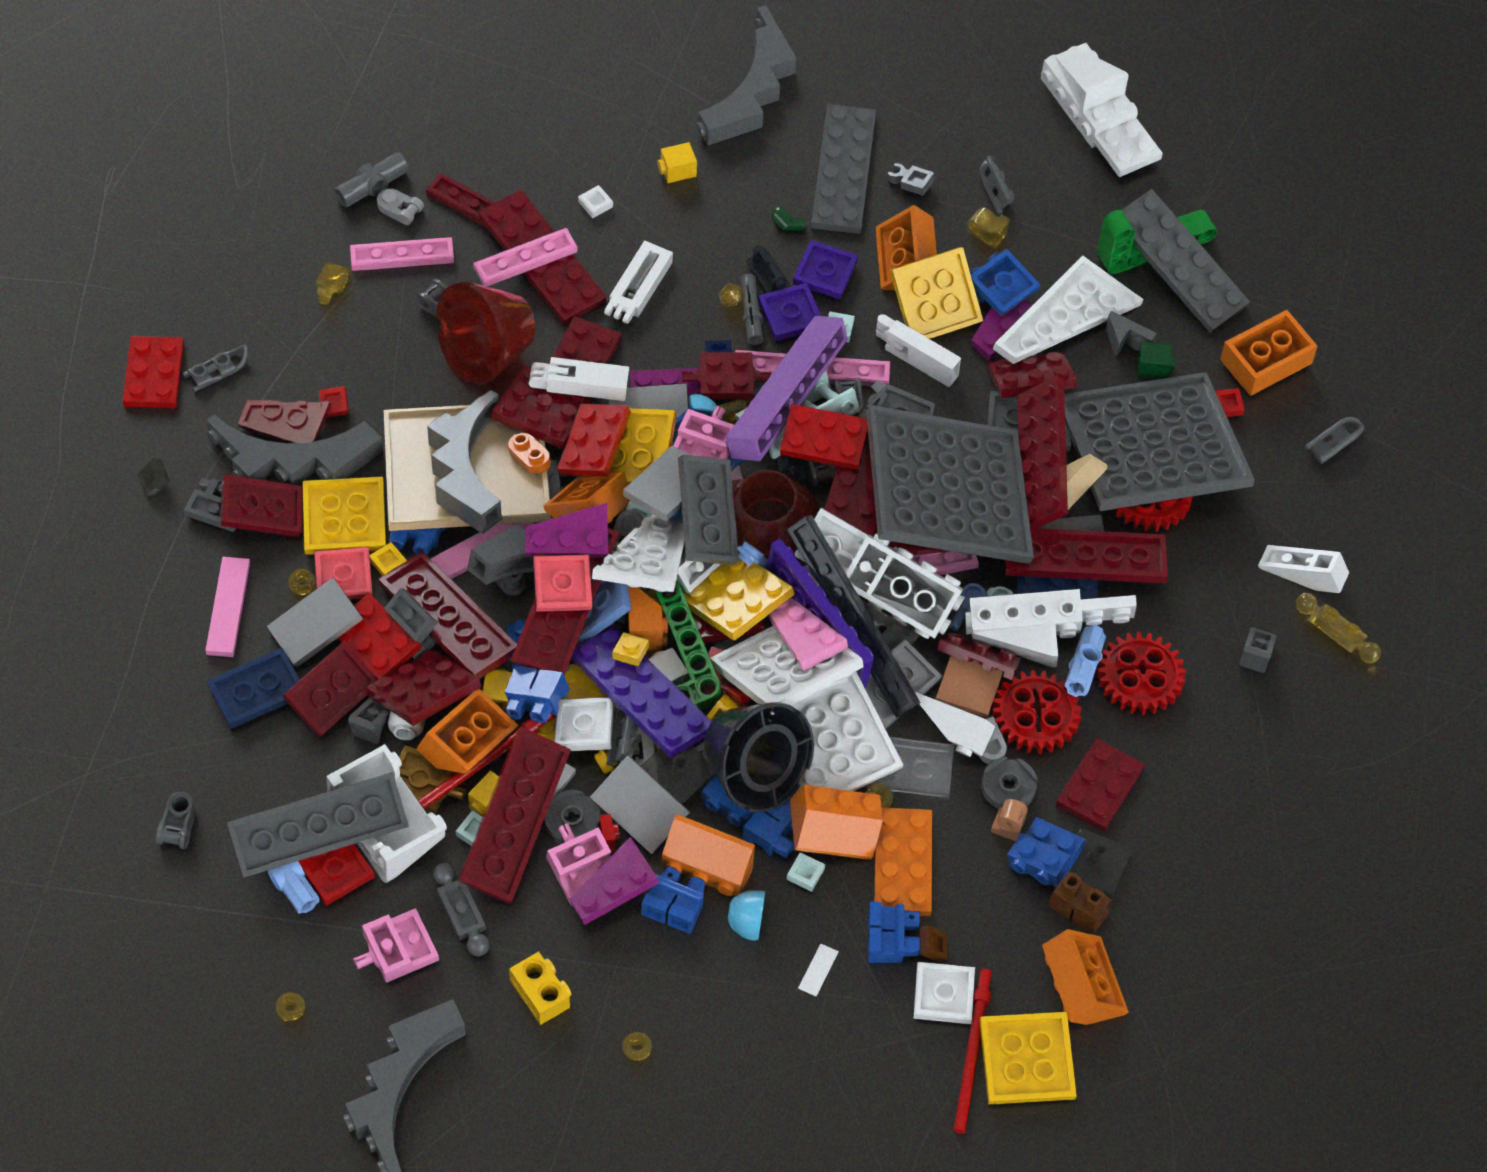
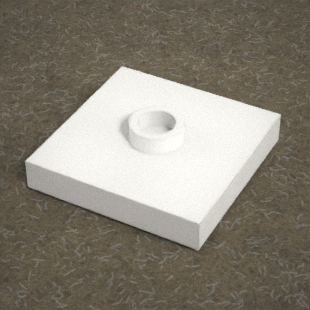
(585, 724)
(944, 993)

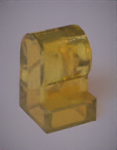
(988, 226)

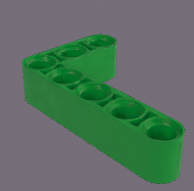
(1117, 237)
(691, 654)

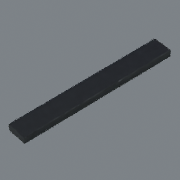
(842, 594)

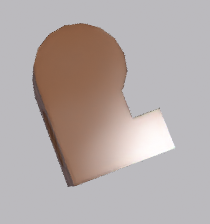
(1010, 819)

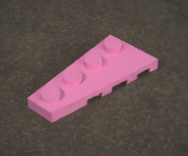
(806, 634)

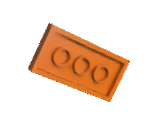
(904, 860)

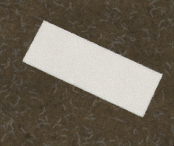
(818, 970)

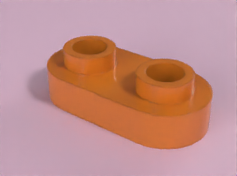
(529, 453)

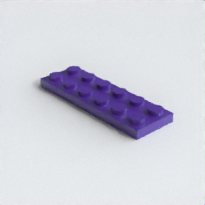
(813, 597)
(642, 694)

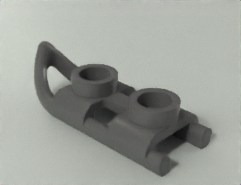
(993, 181)
(220, 362)
(1341, 438)
(625, 732)

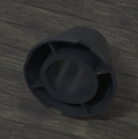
(760, 753)

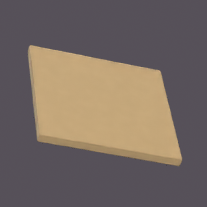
(412, 481)

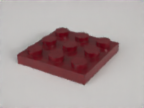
(538, 412)
(423, 687)

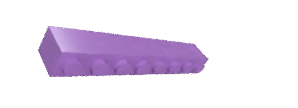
(786, 386)

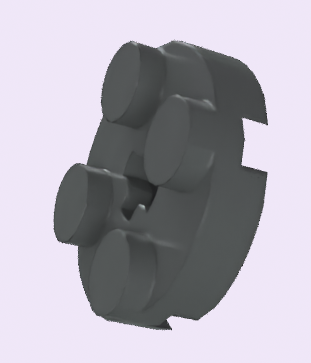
(1010, 770)
(575, 802)

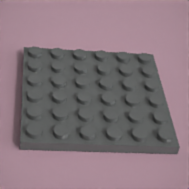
(1157, 441)
(948, 484)

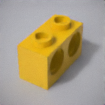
(534, 990)

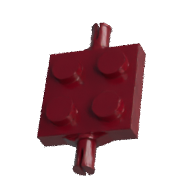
(726, 375)

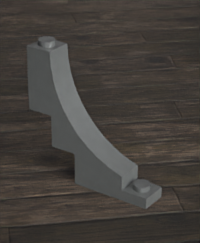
(742, 109)

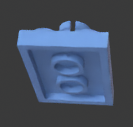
(609, 605)

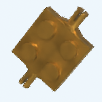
(423, 777)

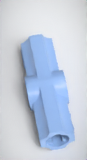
(1085, 661)
(292, 881)

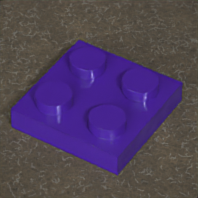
(825, 269)
(788, 310)

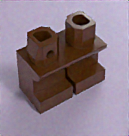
(1081, 901)

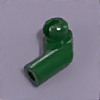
(785, 221)

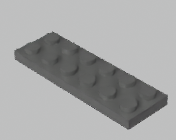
(843, 169)
(1183, 262)
(317, 824)

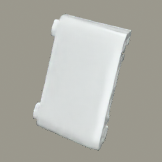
(396, 850)

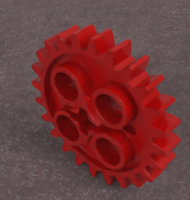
(1156, 513)
(1141, 673)
(1011, 712)

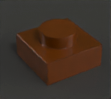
(933, 943)

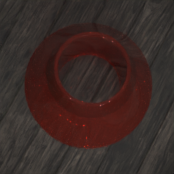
(482, 330)
(770, 486)

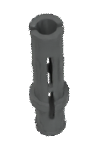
(754, 331)

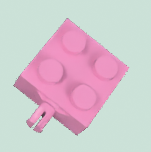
(704, 434)
(577, 858)
(397, 945)

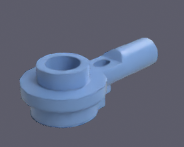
(750, 554)
(970, 591)

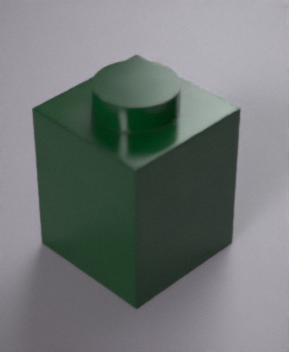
(1155, 360)

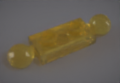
(1338, 628)

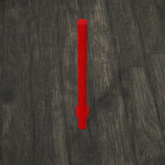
(458, 778)
(981, 999)

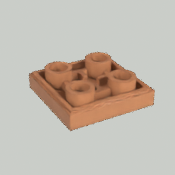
(969, 686)

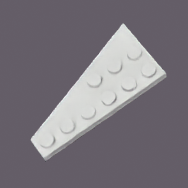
(1068, 308)
(647, 556)

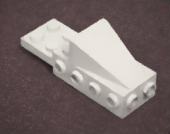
(1097, 105)
(892, 577)
(1032, 620)

